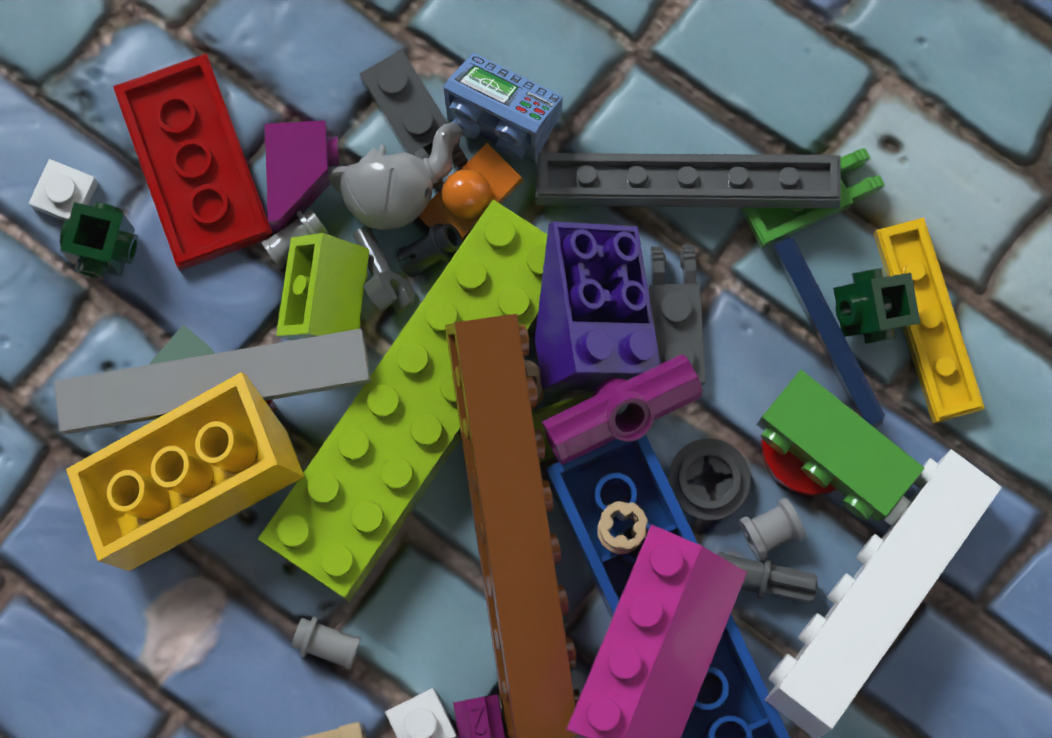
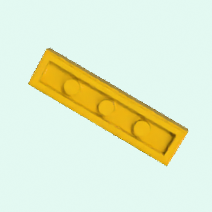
(937, 341)

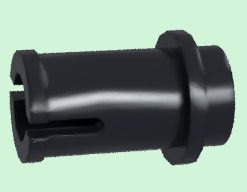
(431, 249)

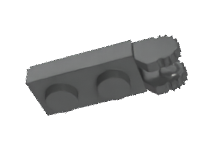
(407, 106)
(677, 310)

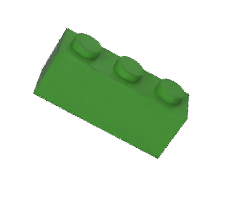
(838, 448)

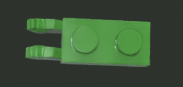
(775, 224)

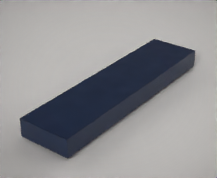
(828, 332)

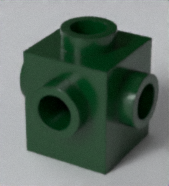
(87, 229)
(876, 305)

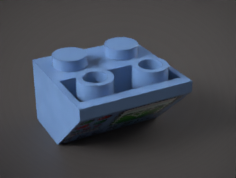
(501, 107)

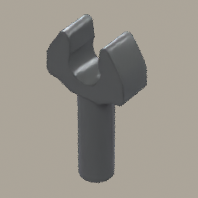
(384, 286)

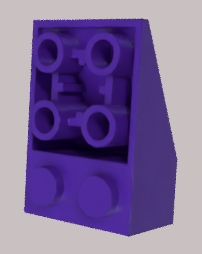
(593, 307)

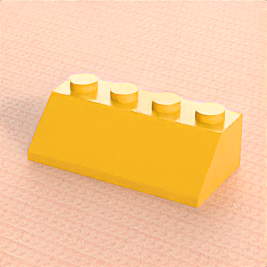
(183, 474)

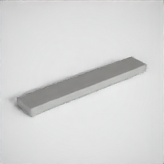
(158, 388)

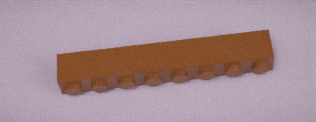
(513, 525)

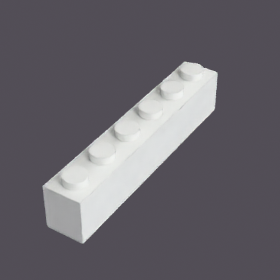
(882, 594)

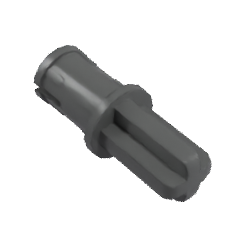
(775, 580)

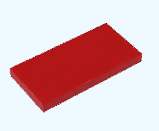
(193, 162)

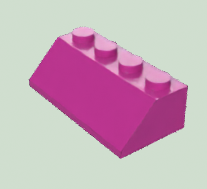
(658, 641)

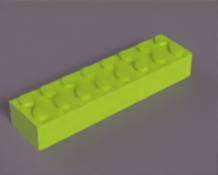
(407, 416)

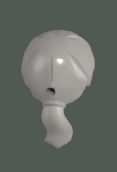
(395, 187)

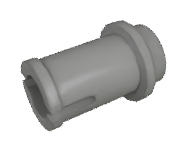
(279, 244)
(325, 642)

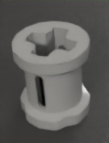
(772, 529)

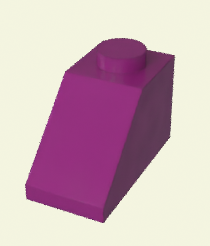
(297, 167)

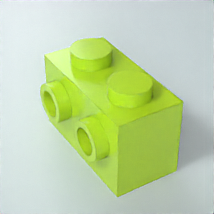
(322, 287)

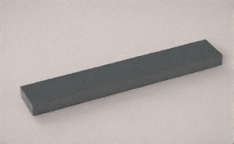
(688, 180)

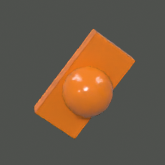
(471, 190)

